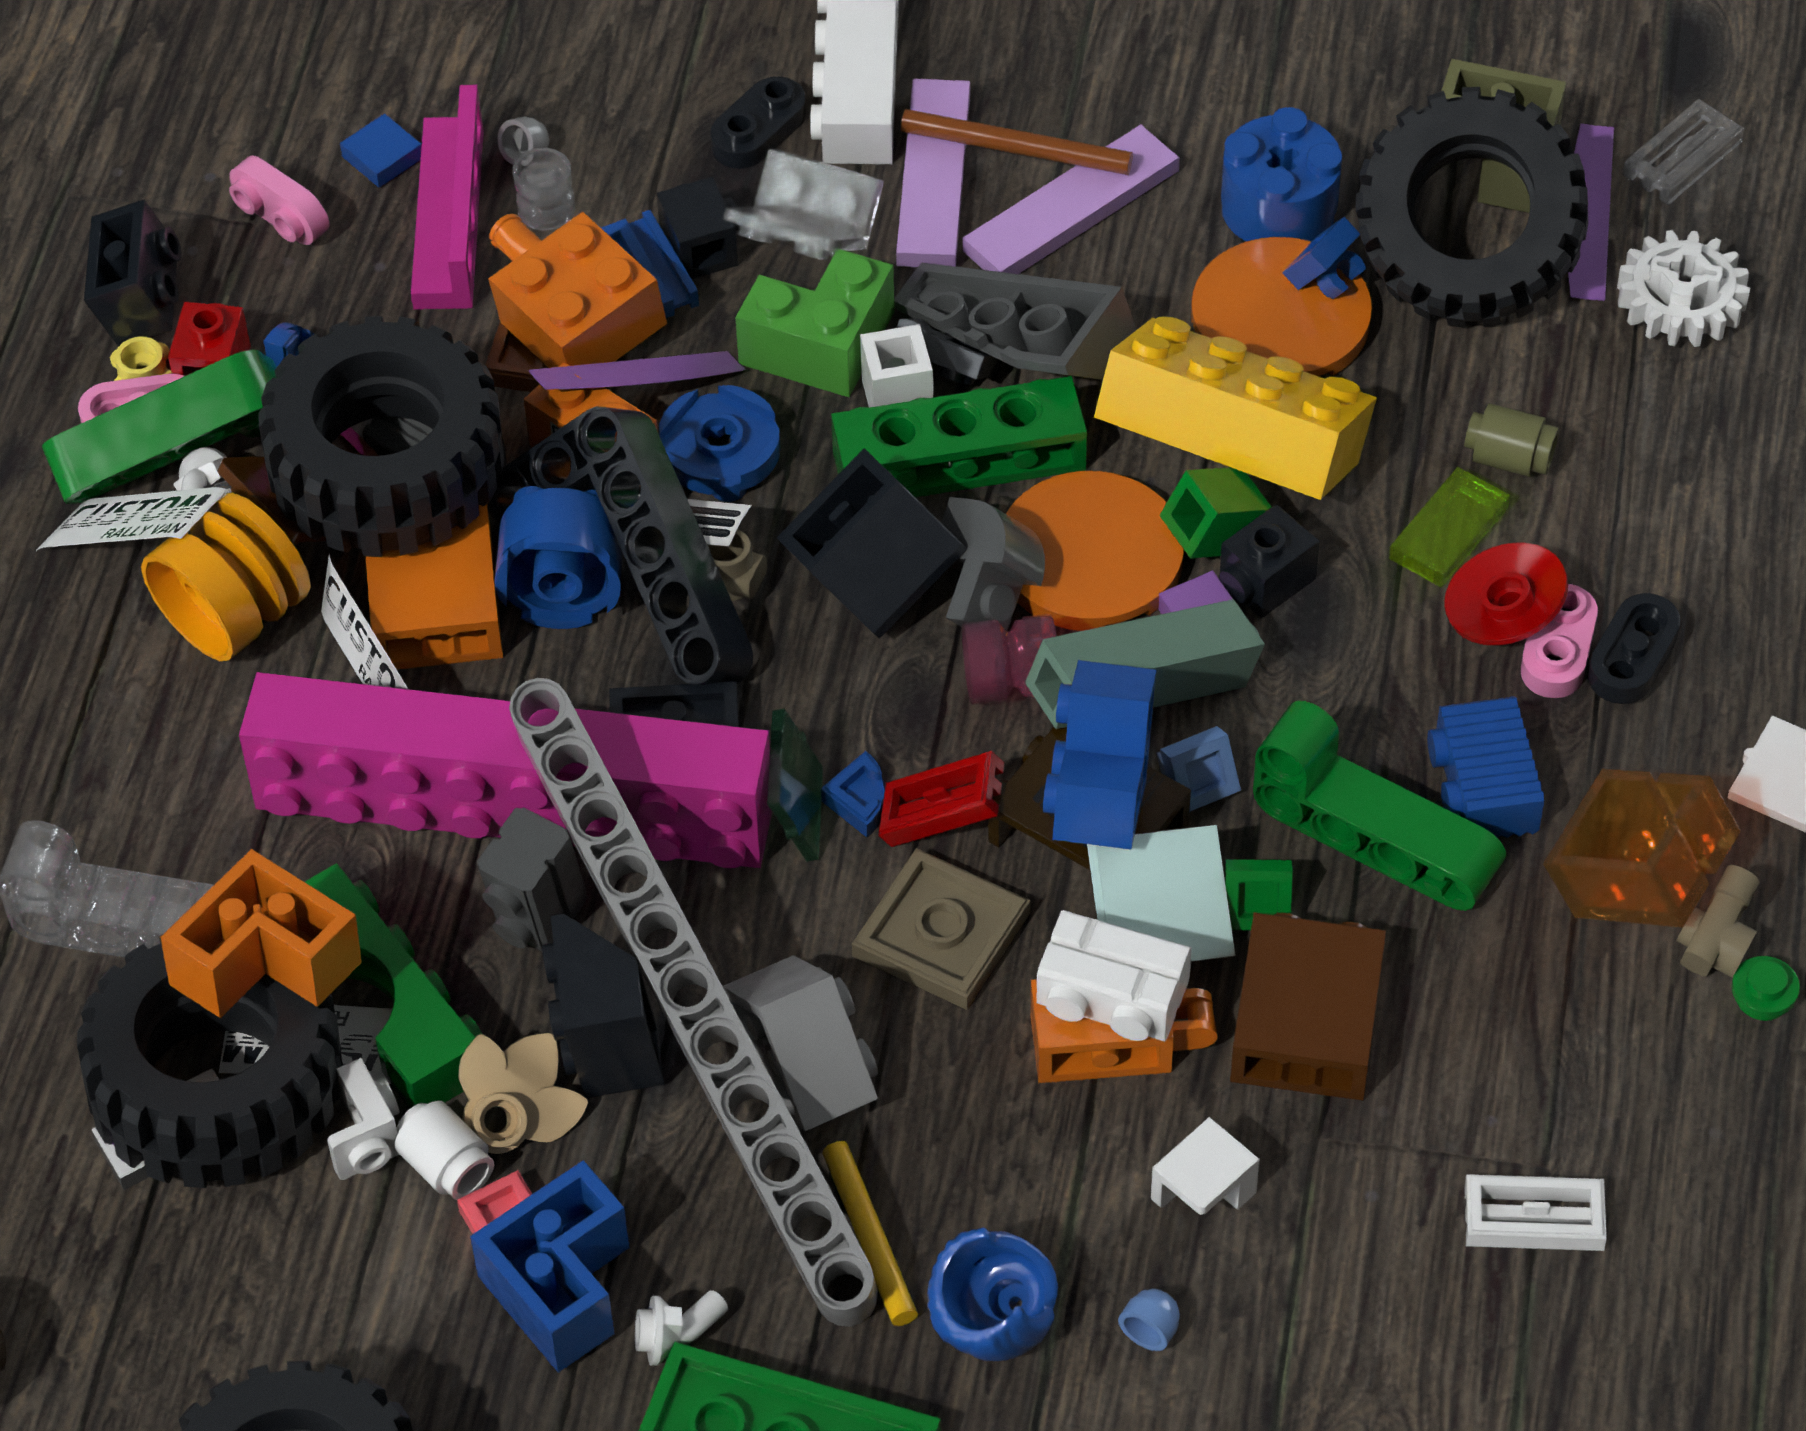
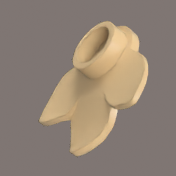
(520, 1084)

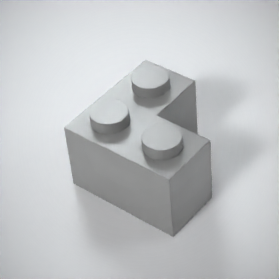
(806, 1039)

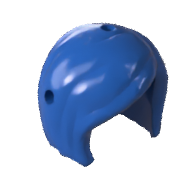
(981, 1280)

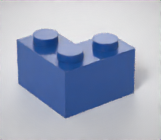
(1104, 761)
(543, 1262)

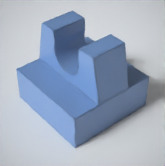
(1202, 765)

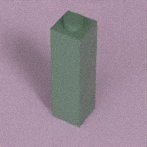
(1192, 649)

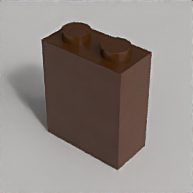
(1308, 1006)

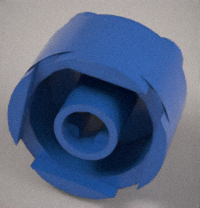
(1280, 177)
(557, 557)

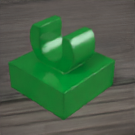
(1257, 888)

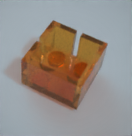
(1642, 847)

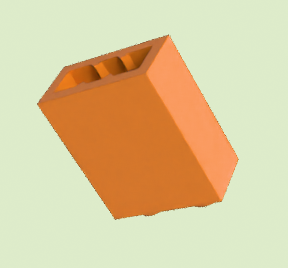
(438, 601)

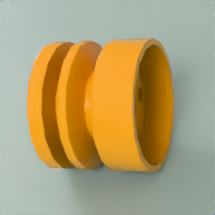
(226, 577)

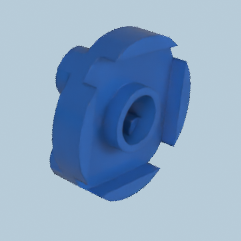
(724, 469)

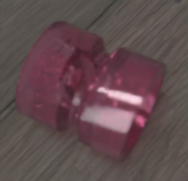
(1002, 659)

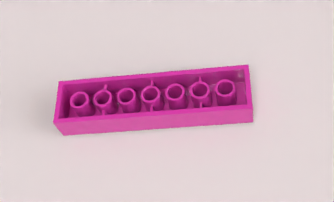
(462, 768)

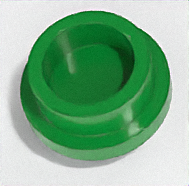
(1765, 987)

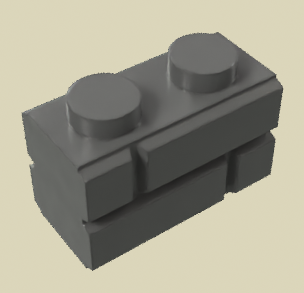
(530, 878)

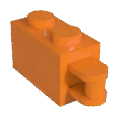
(1095, 1051)

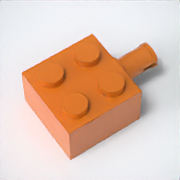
(573, 292)

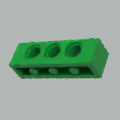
(969, 436)

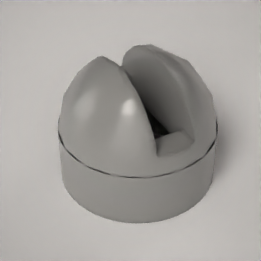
(521, 135)

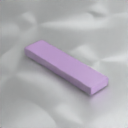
(933, 179)
(1068, 206)

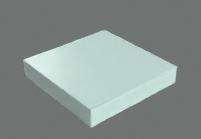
(1167, 889)

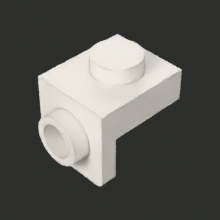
(372, 1138)

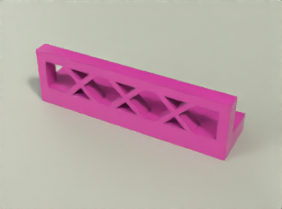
(448, 207)

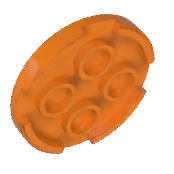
(1253, 302)
(1101, 549)

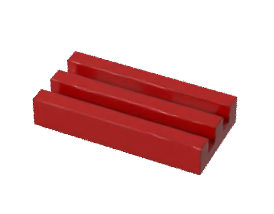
(940, 808)

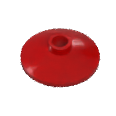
(1506, 593)

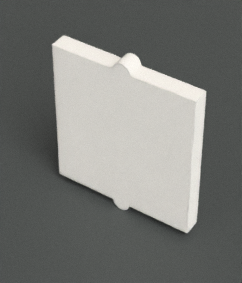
(1775, 774)

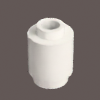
(443, 1149)

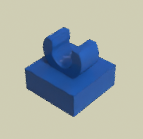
(1323, 258)

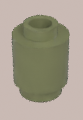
(1512, 440)

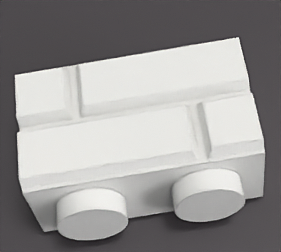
(1113, 977)

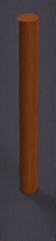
(1017, 141)

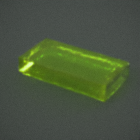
(1449, 527)

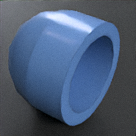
(1150, 1319)

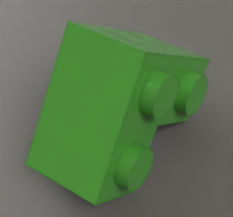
(816, 332)

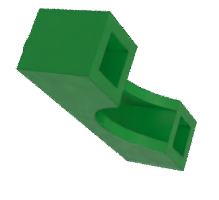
(424, 1035)

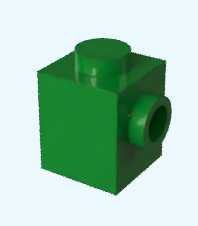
(1211, 508)

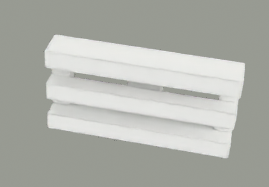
(1535, 1223)

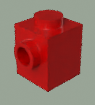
(206, 336)

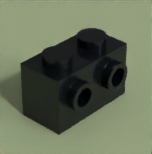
(132, 272)

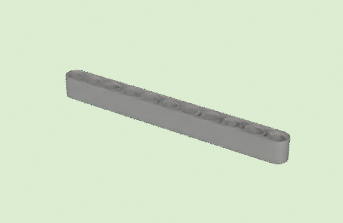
(699, 1025)

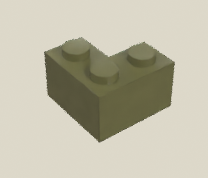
(1498, 182)

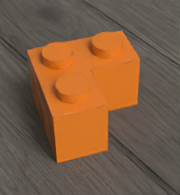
(255, 926)

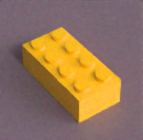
(1235, 406)

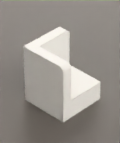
(1206, 1170)

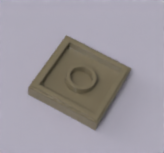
(941, 928)

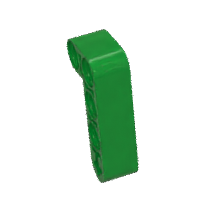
(160, 427)
(1368, 816)

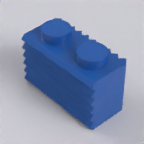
(1487, 766)

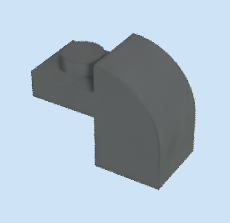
(996, 563)

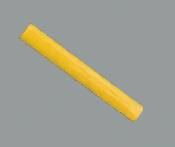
(870, 1233)

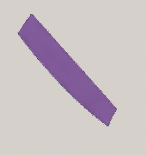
(1596, 151)
(637, 371)

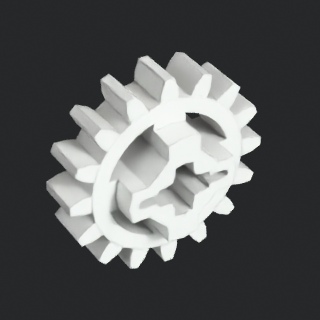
(1683, 288)

